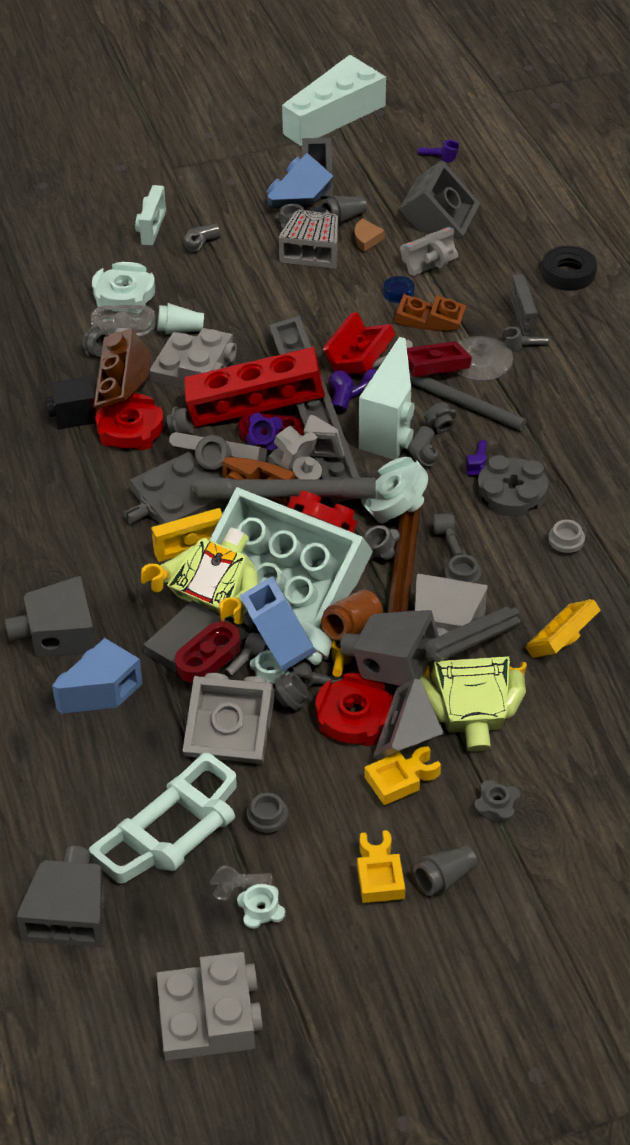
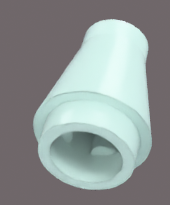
(178, 319)

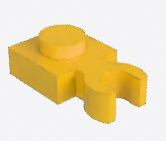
(396, 777)
(379, 871)

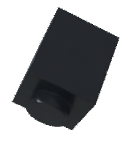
(72, 403)

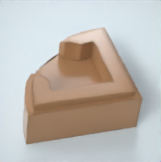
(368, 235)

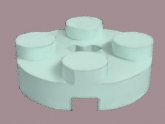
(109, 287)
(397, 489)

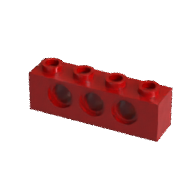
(254, 387)

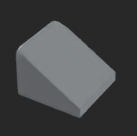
(328, 439)

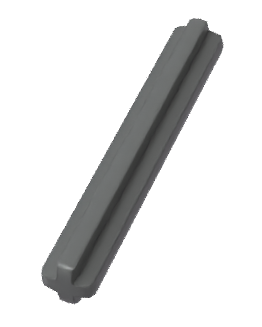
(471, 634)

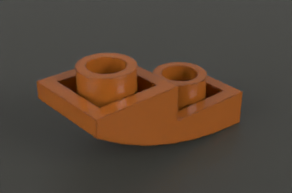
(439, 316)
(254, 469)

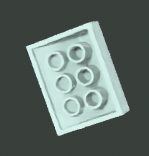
(304, 555)

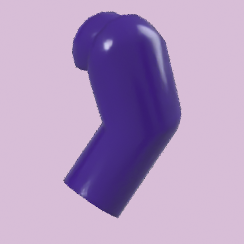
(343, 387)

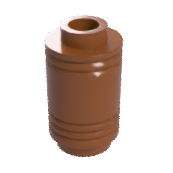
(350, 614)

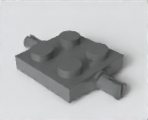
(171, 491)

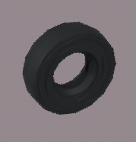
(569, 256)

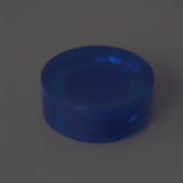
(397, 286)

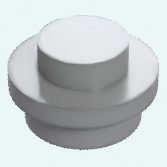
(566, 536)

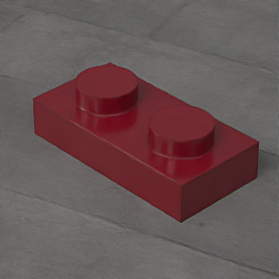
(437, 359)

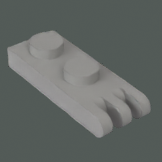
(238, 450)

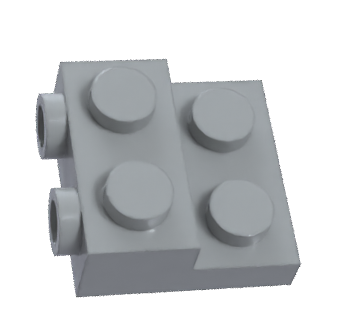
(192, 355)
(229, 718)
(209, 1007)

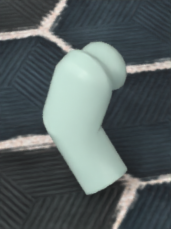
(320, 641)

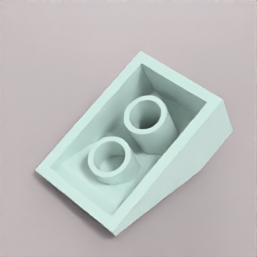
(387, 406)

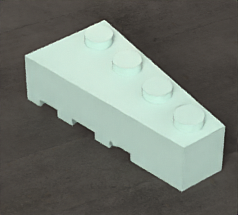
(334, 100)

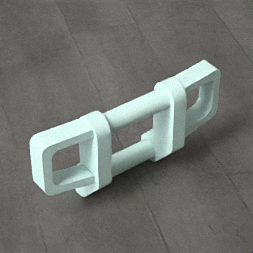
(164, 855)

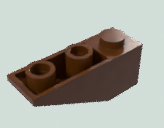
(122, 367)

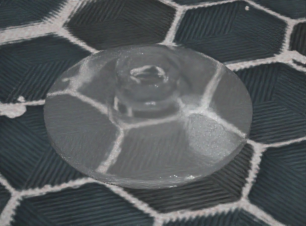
(489, 358)

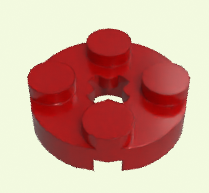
(116, 430)
(310, 505)
(348, 726)

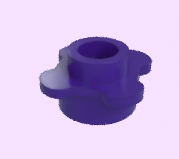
(258, 423)

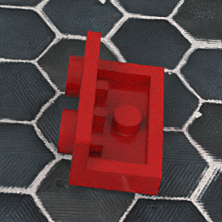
(357, 347)

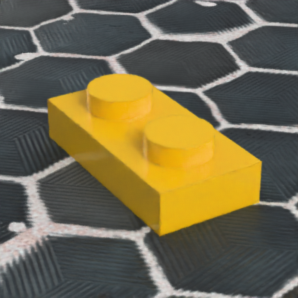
(179, 535)

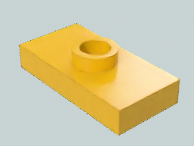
(563, 628)

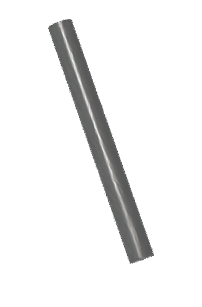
(470, 402)

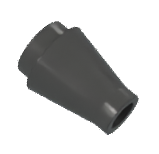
(345, 206)
(441, 870)

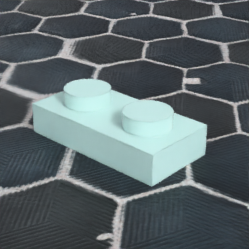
(152, 215)

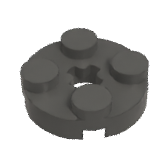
(502, 472)

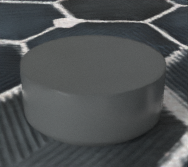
(211, 452)

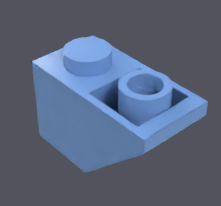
(302, 184)
(277, 623)
(98, 680)

